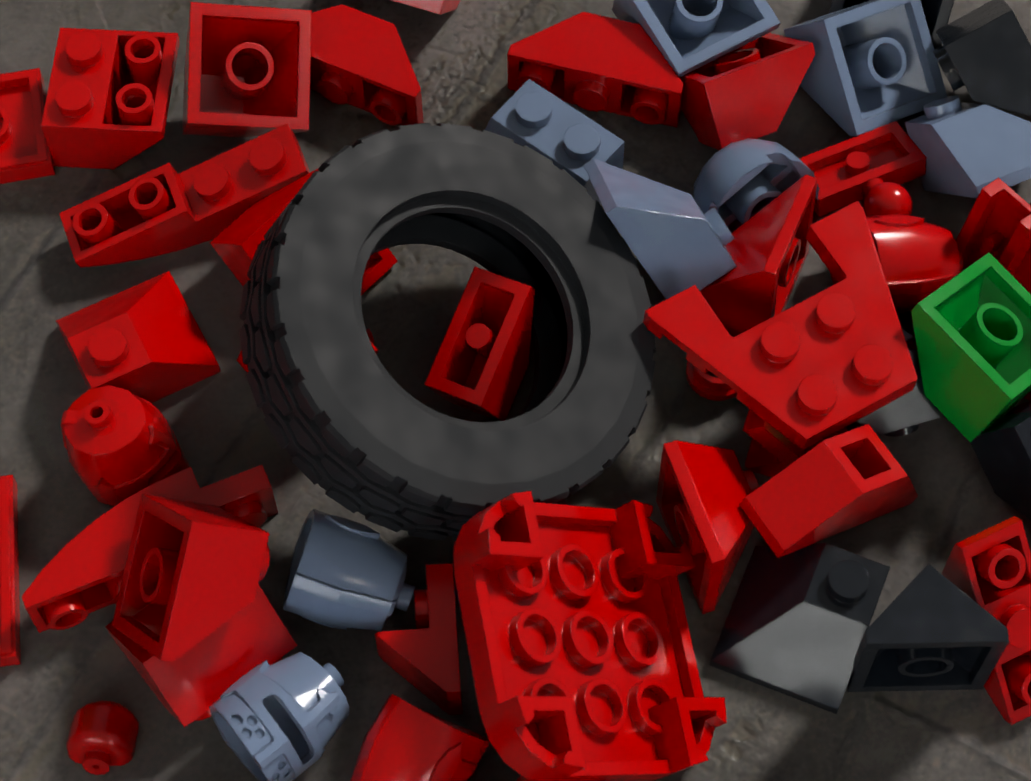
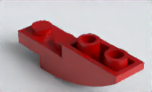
(179, 210)
(92, 565)

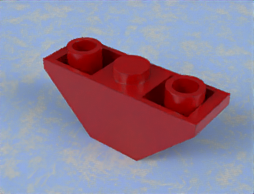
(364, 65)
(600, 68)
(829, 491)
(997, 575)

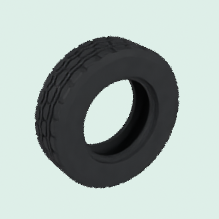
(342, 408)

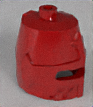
(914, 257)
(119, 443)
(416, 747)

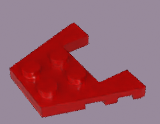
(818, 359)

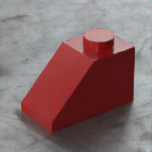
(486, 345)

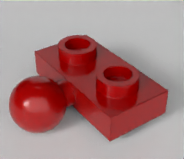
(868, 169)

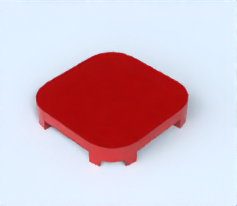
(582, 642)

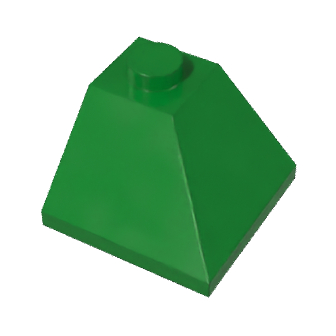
(975, 345)

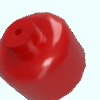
(102, 736)

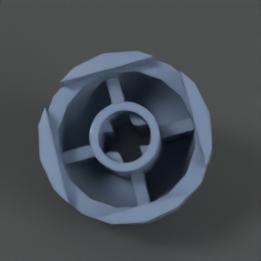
(746, 179)

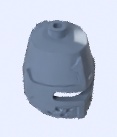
(345, 575)
(282, 716)

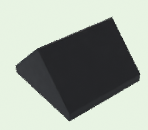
(929, 641)

